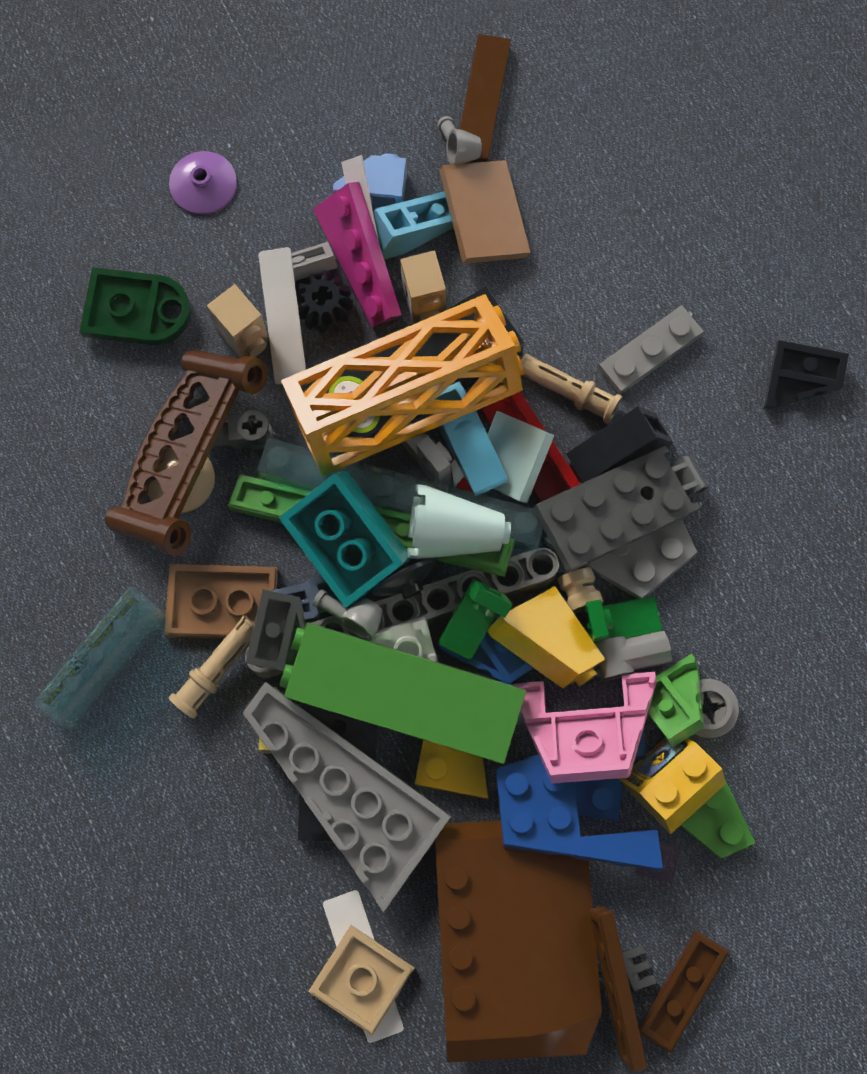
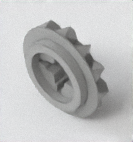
(724, 717)

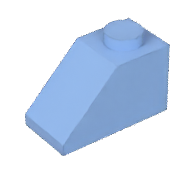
(385, 179)

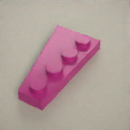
(356, 246)

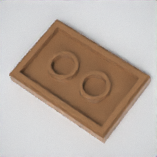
(484, 211)
(213, 598)

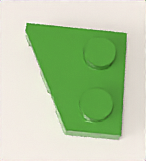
(678, 701)
(720, 825)

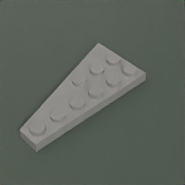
(361, 805)

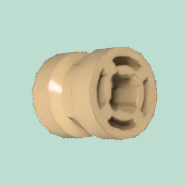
(579, 588)

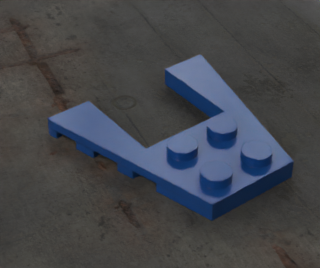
(545, 819)

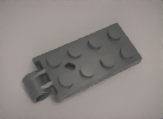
(611, 511)

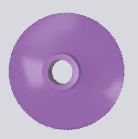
(206, 195)

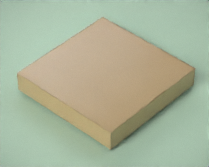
(361, 980)

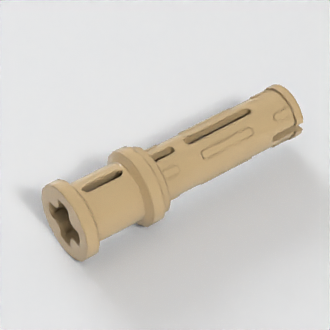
(584, 395)
(205, 679)

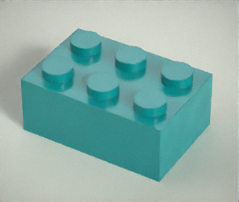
(345, 537)

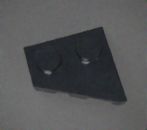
(803, 373)

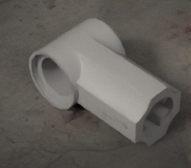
(633, 654)

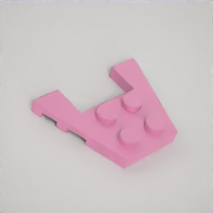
(591, 741)

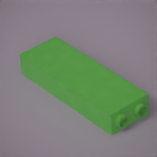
(402, 692)

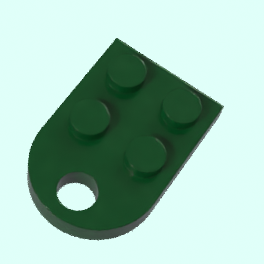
(132, 307)

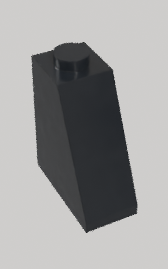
(618, 444)

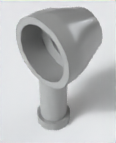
(460, 145)
(359, 619)

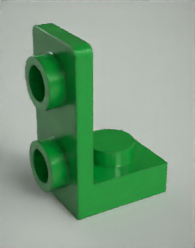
(473, 618)
(621, 619)

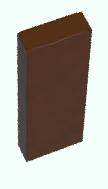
(683, 991)

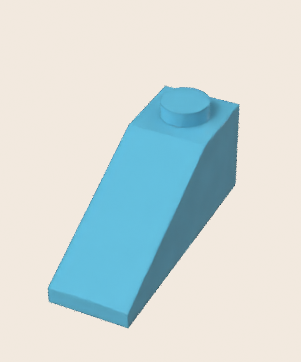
(411, 223)

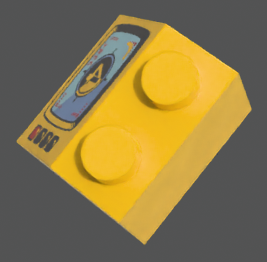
(674, 781)

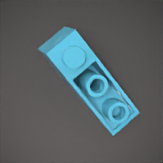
(471, 446)

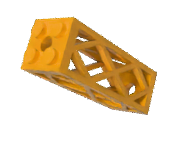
(480, 351)

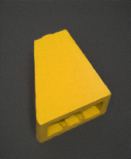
(549, 639)

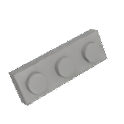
(650, 350)

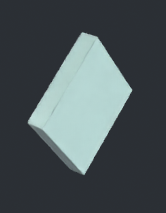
(521, 453)

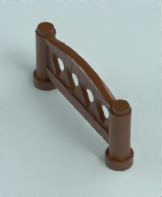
(158, 520)

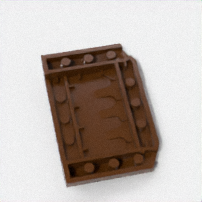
(514, 948)

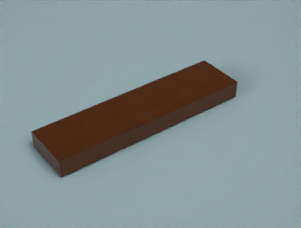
(485, 90)
(617, 988)

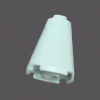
(453, 526)

